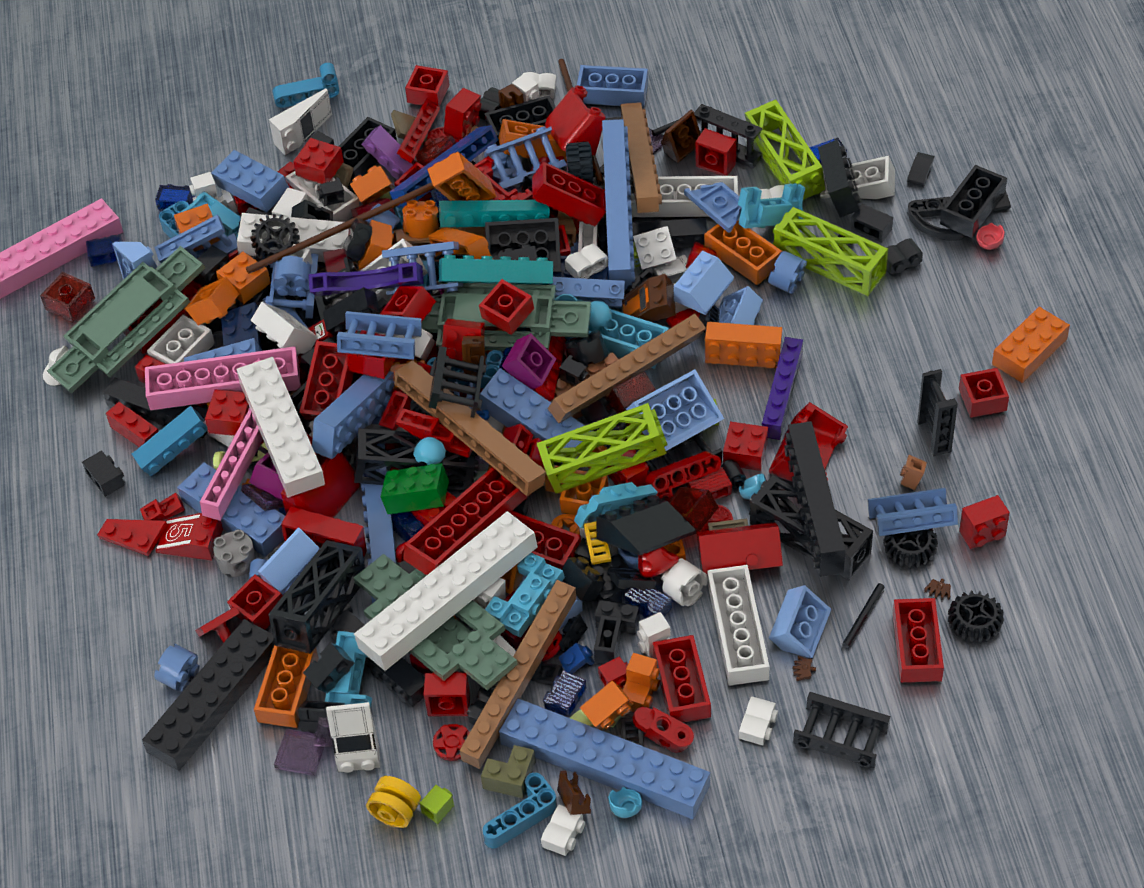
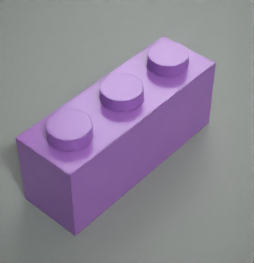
(385, 149)

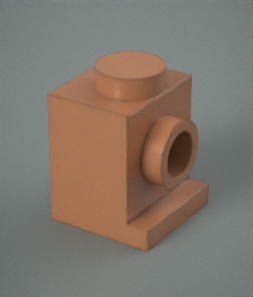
(912, 472)

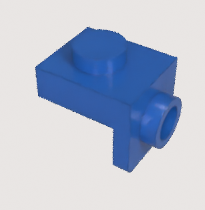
(576, 657)

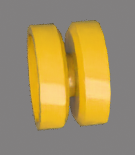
(393, 801)

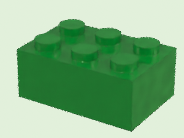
(414, 488)

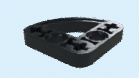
(927, 228)

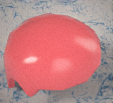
(990, 236)

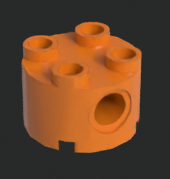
(420, 218)

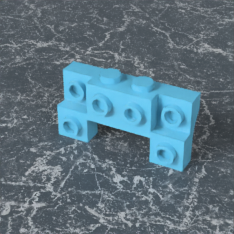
(770, 211)
(229, 218)
(610, 499)
(529, 597)
(349, 685)

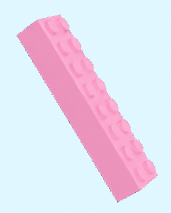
(55, 245)
(197, 379)

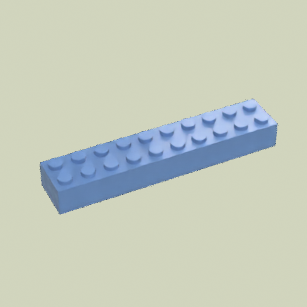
(618, 202)
(606, 758)

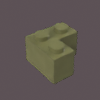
(510, 776)

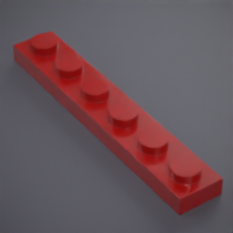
(418, 131)
(548, 388)

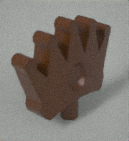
(938, 588)
(803, 668)

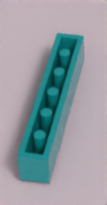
(477, 212)
(492, 271)

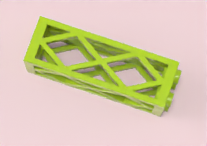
(808, 175)
(872, 266)
(609, 457)

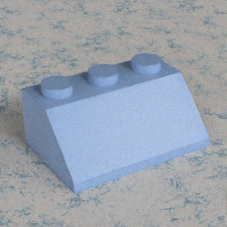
(131, 255)
(702, 283)
(740, 307)
(288, 561)
(800, 622)

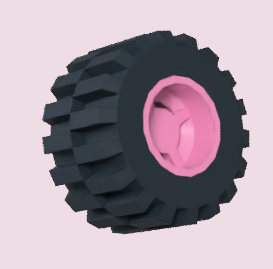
(580, 160)

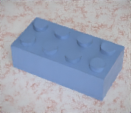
(613, 85)
(250, 181)

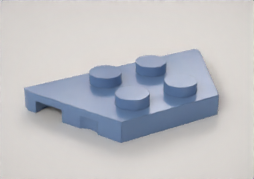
(718, 203)

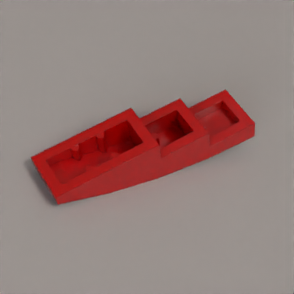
(396, 403)
(428, 426)

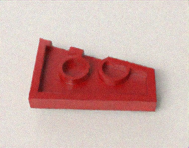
(133, 534)

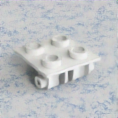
(655, 248)

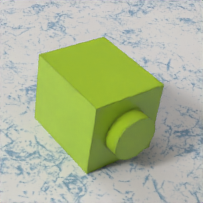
(437, 804)

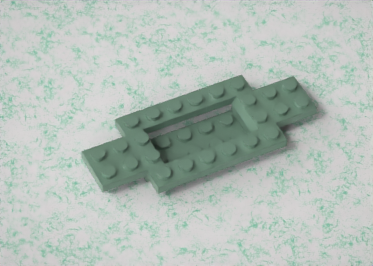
(121, 309)
(546, 319)
(452, 644)

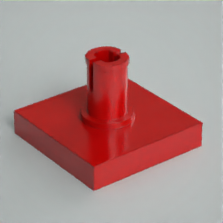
(219, 625)

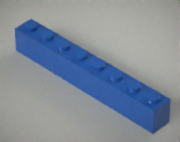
(469, 147)

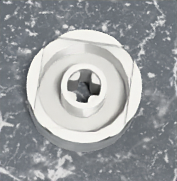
(684, 583)

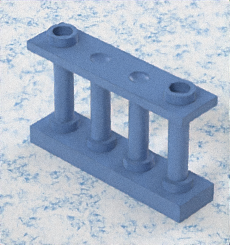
(493, 150)
(199, 236)
(429, 251)
(590, 290)
(306, 304)
(379, 345)
(912, 512)

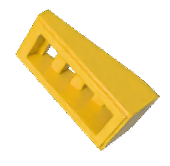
(590, 533)

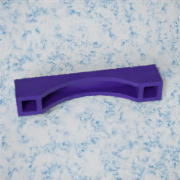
(346, 282)
(781, 387)

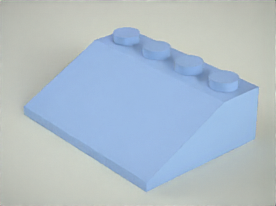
(682, 408)

